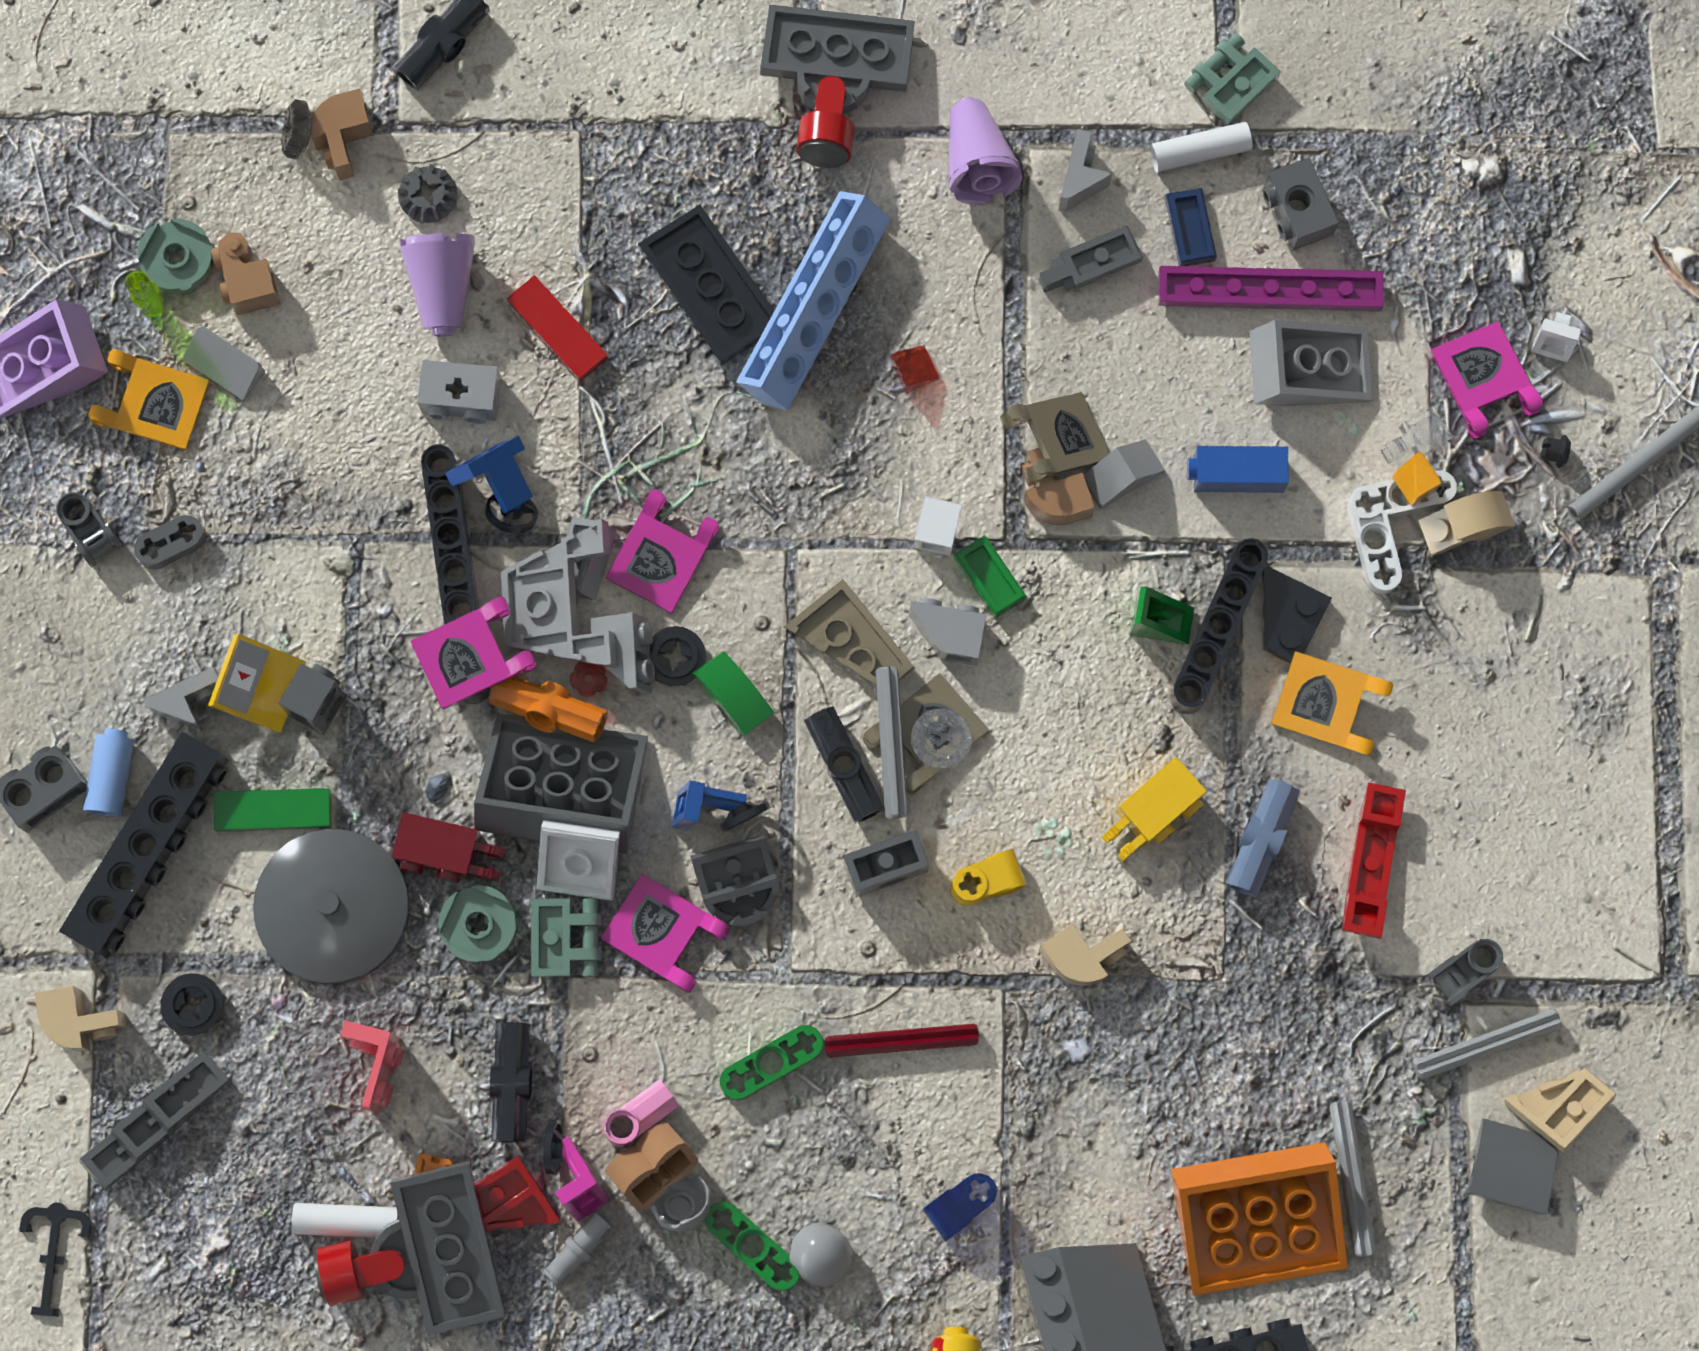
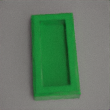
(989, 577)

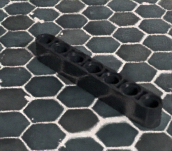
(454, 555)

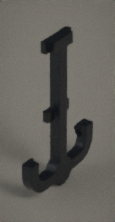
(56, 1215)

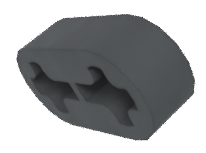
(174, 549)

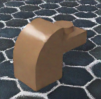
(337, 122)
(1060, 500)

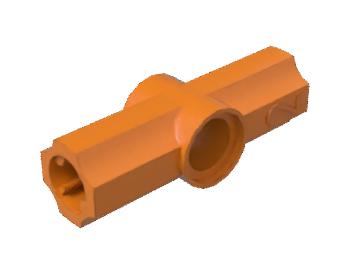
(549, 708)

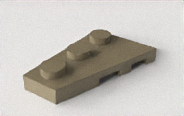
(849, 634)

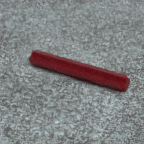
(902, 1040)

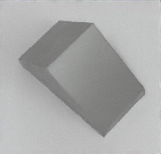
(1122, 472)

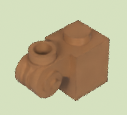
(246, 284)

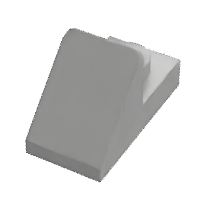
(1081, 179)
(177, 700)

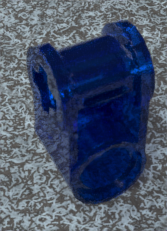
(954, 1207)

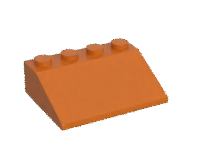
(1260, 1218)

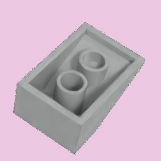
(1310, 364)

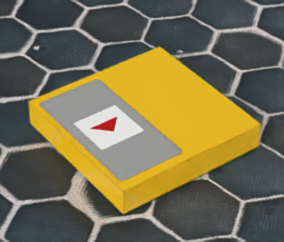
(254, 682)

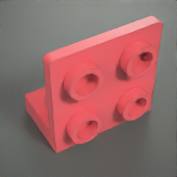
(387, 1055)

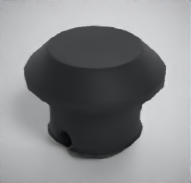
(1556, 450)

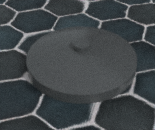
(331, 906)

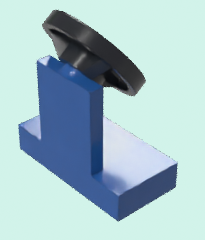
(505, 481)
(695, 795)

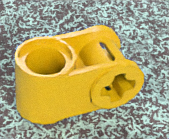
(994, 876)

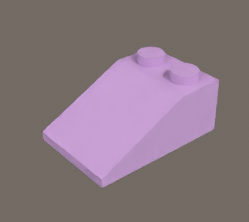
(48, 357)

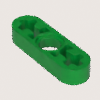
(750, 1085)
(723, 1233)

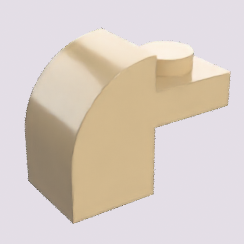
(1467, 520)
(1076, 962)
(65, 1022)

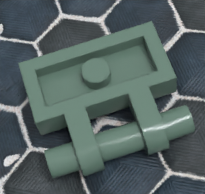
(1237, 88)
(552, 937)

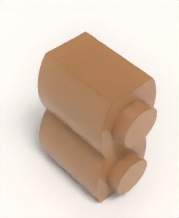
(651, 1165)

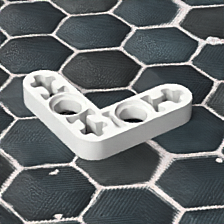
(1378, 521)

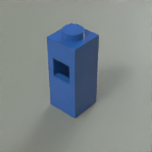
(1239, 469)

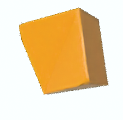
(1416, 479)

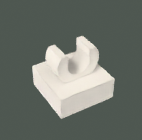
(1556, 338)

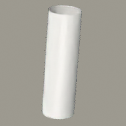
(1201, 146)
(341, 1219)

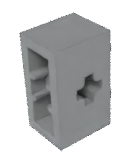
(444, 379)

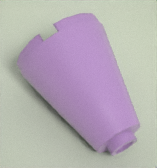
(979, 155)
(439, 278)

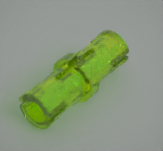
(145, 294)

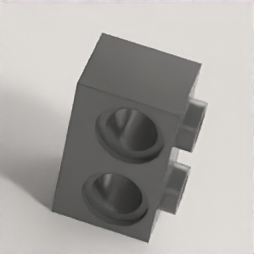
(313, 697)
(45, 796)

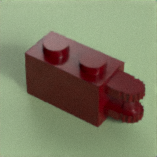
(443, 849)

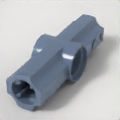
(1262, 838)

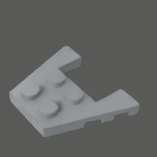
(544, 601)

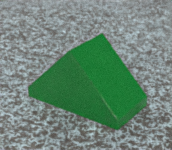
(1161, 617)

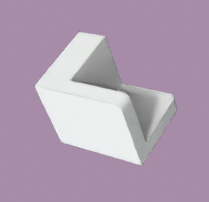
(937, 526)

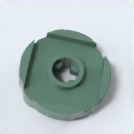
(171, 236)
(468, 904)

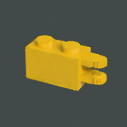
(1157, 806)

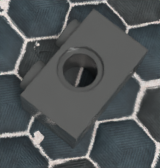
(1300, 183)
(886, 863)

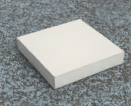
(578, 860)

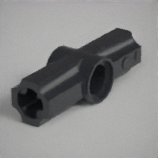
(440, 41)
(854, 786)
(510, 1082)

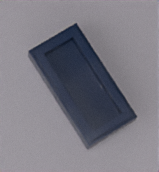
(1190, 227)

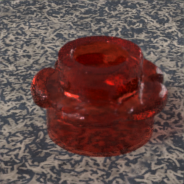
(586, 688)

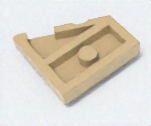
(1563, 1107)

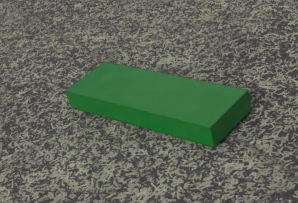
(272, 809)

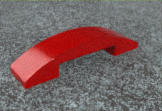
(1372, 860)

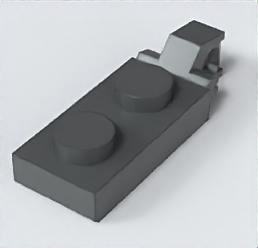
(1092, 261)

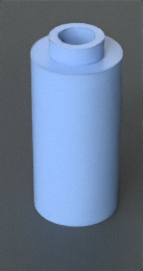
(108, 773)

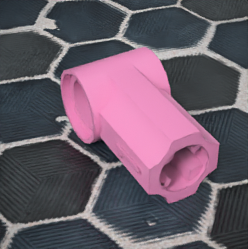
(643, 1112)

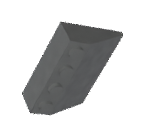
(558, 779)
(1091, 1299)

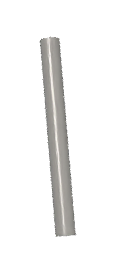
(1635, 465)

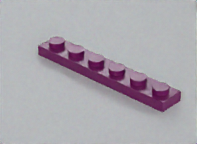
(1270, 288)

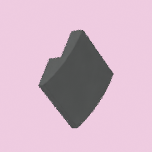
(1513, 1167)

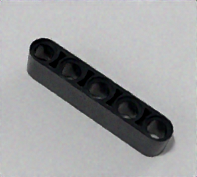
(1220, 608)

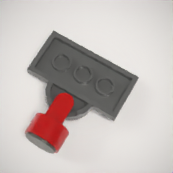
(834, 67)
(429, 1254)

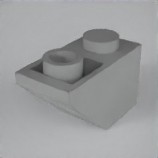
(950, 632)
(633, 643)

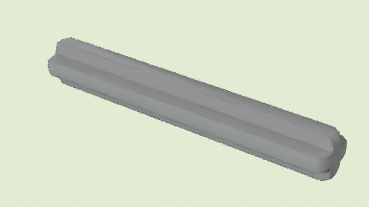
(891, 742)
(1487, 1044)
(1353, 1178)

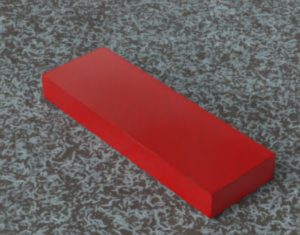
(557, 328)

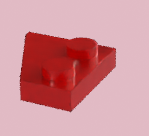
(513, 1198)

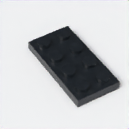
(708, 284)

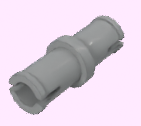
(578, 1249)

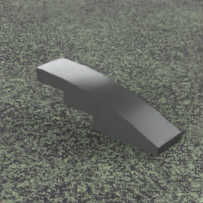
(154, 1120)

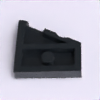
(1289, 614)

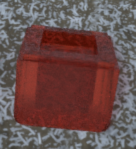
(914, 368)

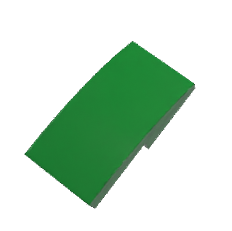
(733, 692)

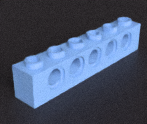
(813, 300)

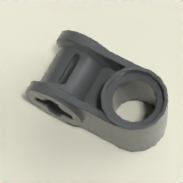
(89, 533)
(1461, 973)

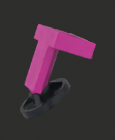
(583, 1193)

